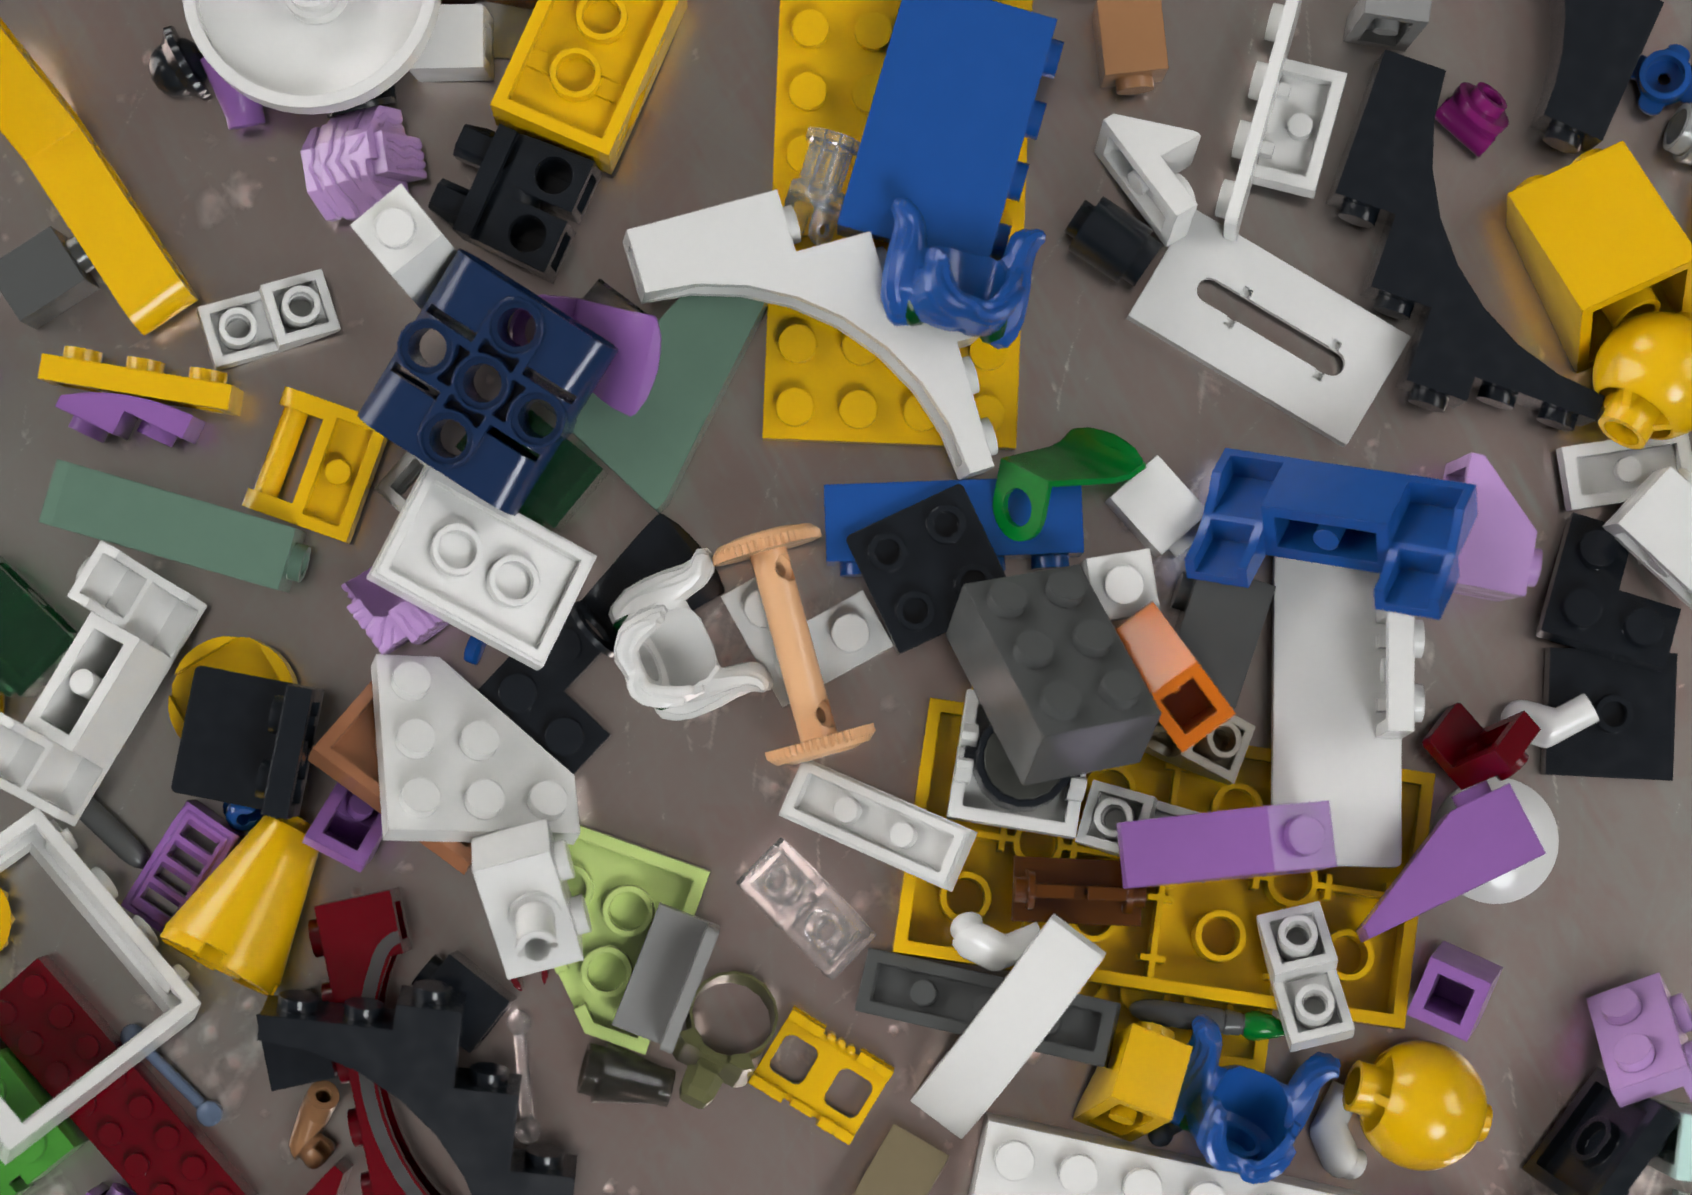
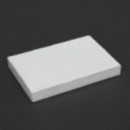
(482, 568)

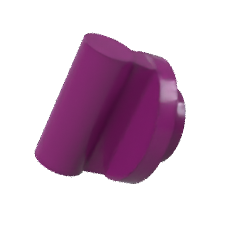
(1474, 115)

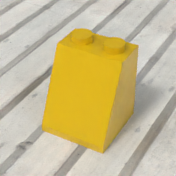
(1599, 248)

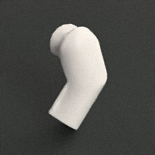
(1333, 1138)

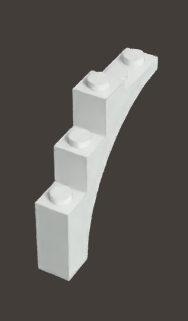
(751, 254)

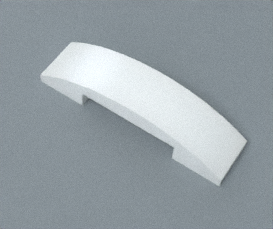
(1009, 1027)

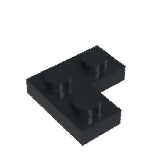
(1592, 613)
(540, 701)

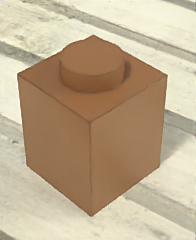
(1130, 44)

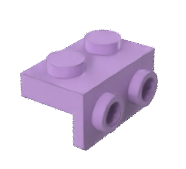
(1643, 1039)

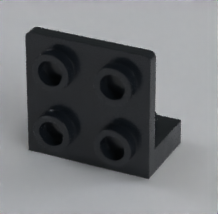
(921, 561)
(247, 741)

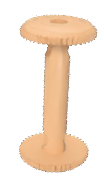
(792, 642)

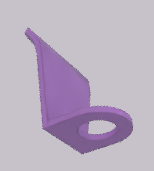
(634, 334)

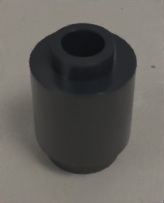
(1112, 240)

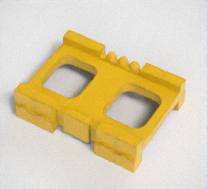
(832, 1057)

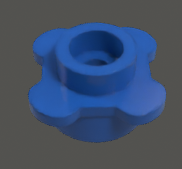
(1671, 62)

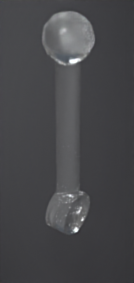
(528, 1127)

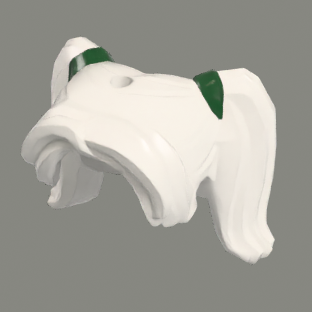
(668, 650)

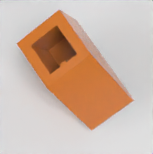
(1175, 679)

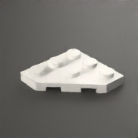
(456, 761)

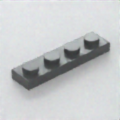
(952, 997)

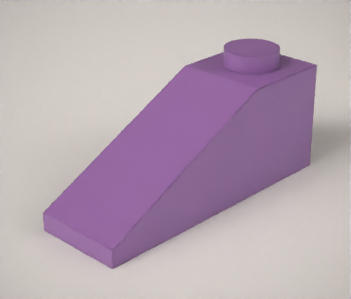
(1227, 845)
(1463, 851)

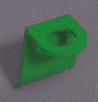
(1080, 458)

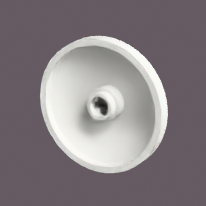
(311, 51)

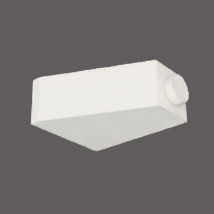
(407, 244)

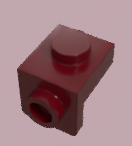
(1479, 753)

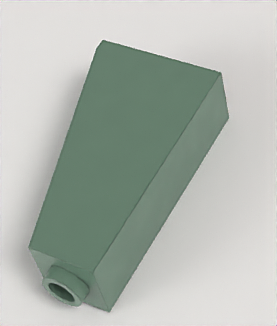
(698, 359)
(175, 527)

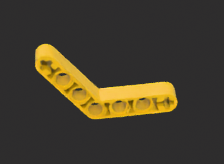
(88, 192)

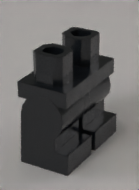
(506, 197)

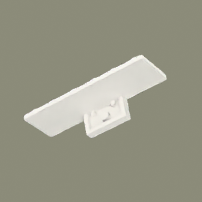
(1343, 704)

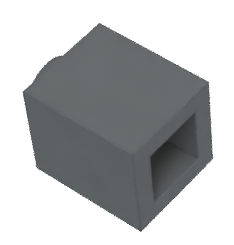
(46, 277)

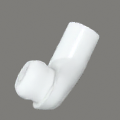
(1557, 722)
(987, 945)

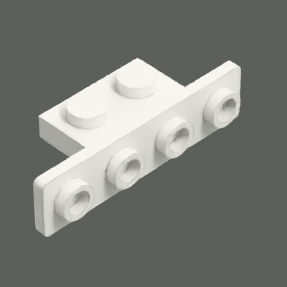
(1289, 127)

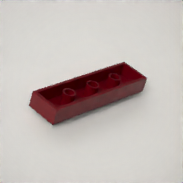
(132, 1119)

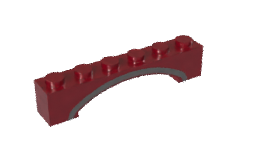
(360, 950)

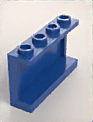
(952, 121)

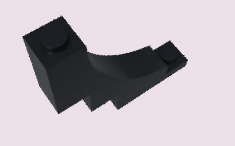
(1590, 67)

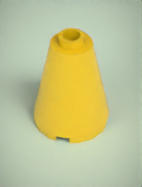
(249, 906)

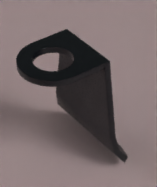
(654, 549)

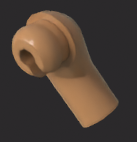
(312, 1118)

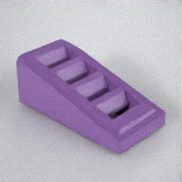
(208, 823)

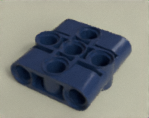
(414, 413)

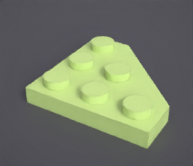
(622, 895)

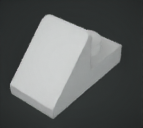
(1147, 165)

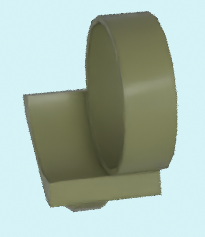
(708, 1068)

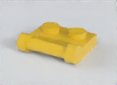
(335, 474)

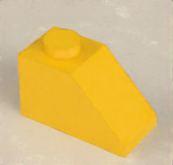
(1139, 1085)

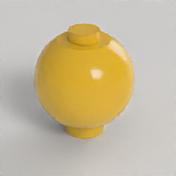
(1646, 378)
(1419, 1104)

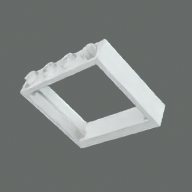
(132, 944)

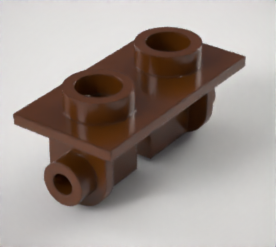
(1074, 891)

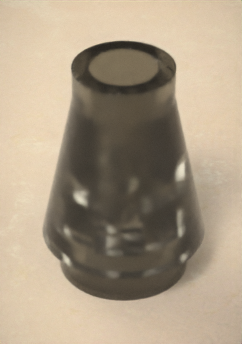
(623, 1077)

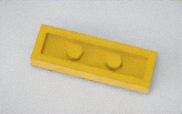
(141, 378)

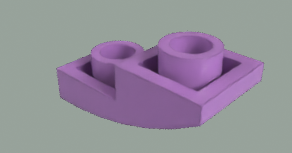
(105, 413)

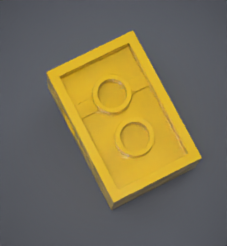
(586, 72)

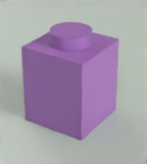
(1454, 990)

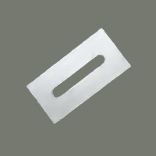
(1181, 319)

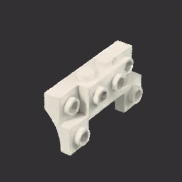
(99, 685)

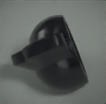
(177, 66)

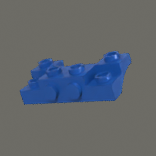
(1339, 518)

